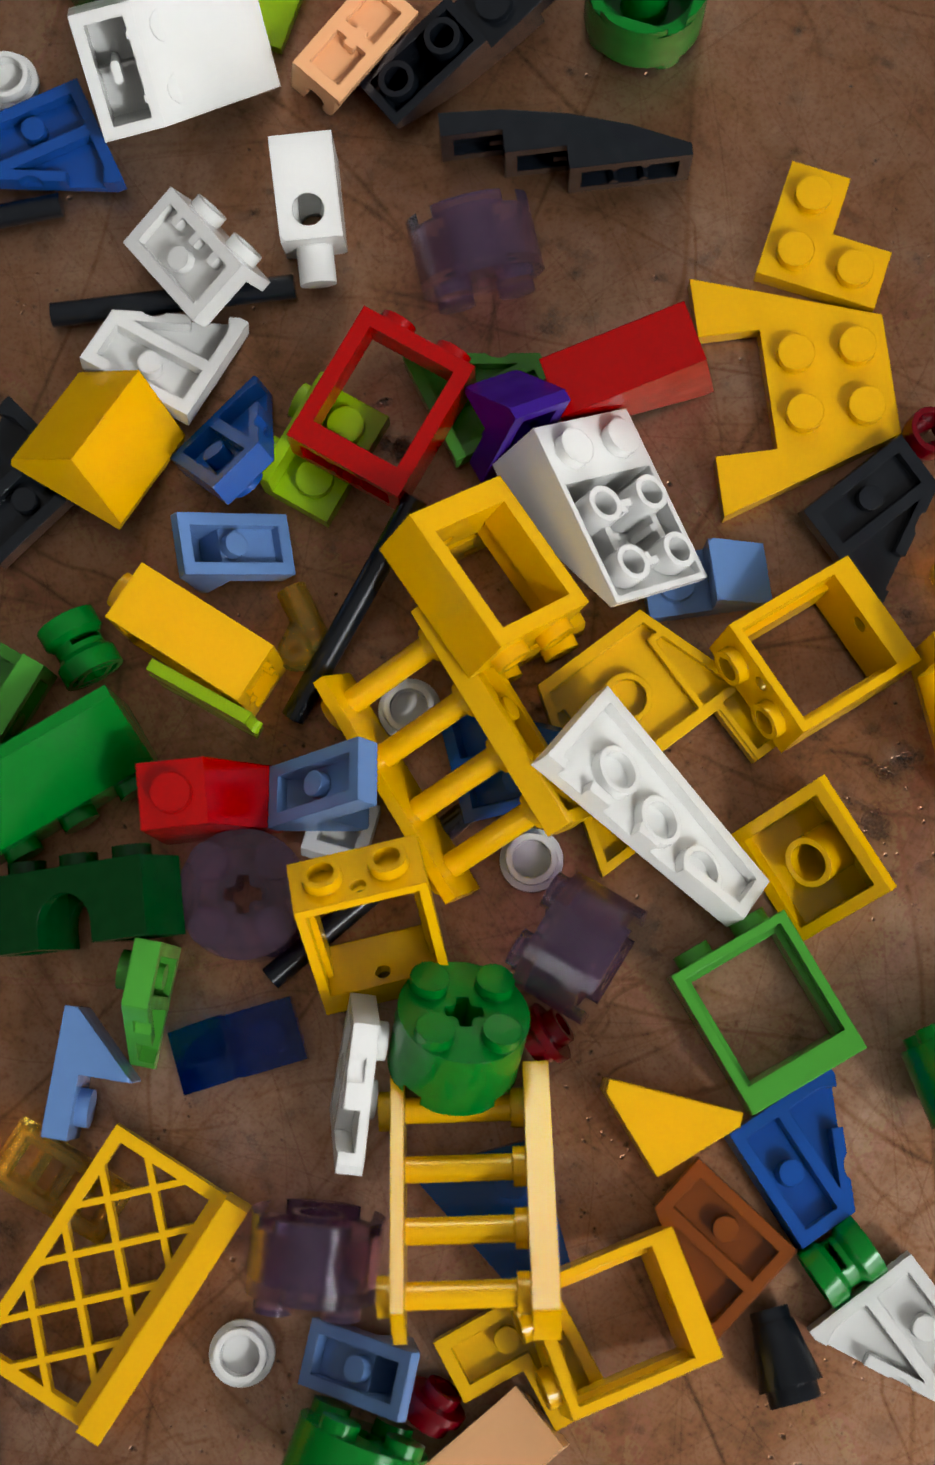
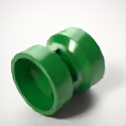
(79, 647)
(853, 1252)

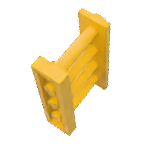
(510, 747)
(530, 1227)

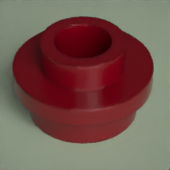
(548, 1035)
(435, 1406)

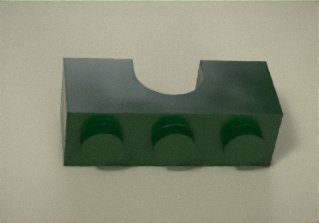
(123, 895)

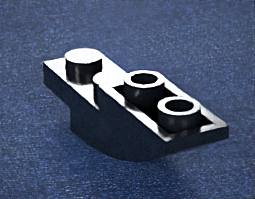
(448, 53)

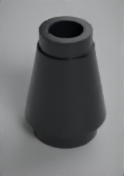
(783, 1359)

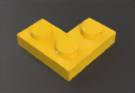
(807, 256)
(490, 1351)

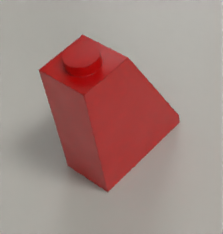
(633, 366)
(201, 797)

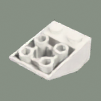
(169, 59)
(602, 506)

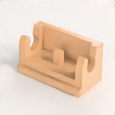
(349, 48)
(506, 1434)

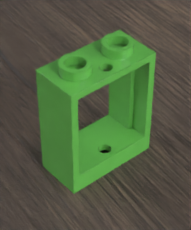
(799, 1068)

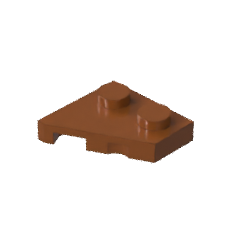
(723, 1241)

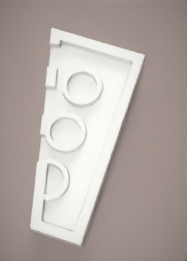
(642, 798)

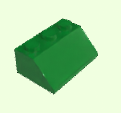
(67, 770)

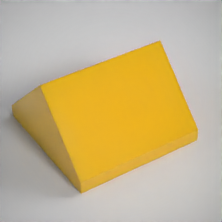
(102, 443)
(814, 858)
(666, 1125)

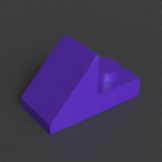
(508, 410)

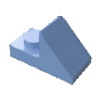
(231, 548)
(734, 583)
(325, 788)
(81, 1053)
(360, 1368)

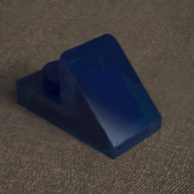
(237, 1045)

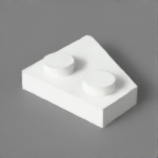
(170, 352)
(354, 1086)
(888, 1325)

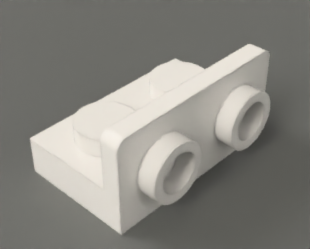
(193, 255)

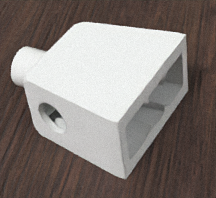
(308, 186)

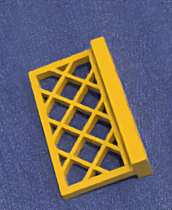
(159, 1312)

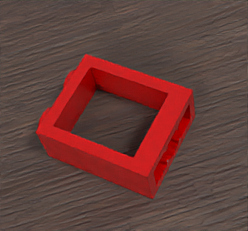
(352, 462)

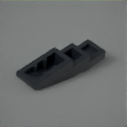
(589, 149)

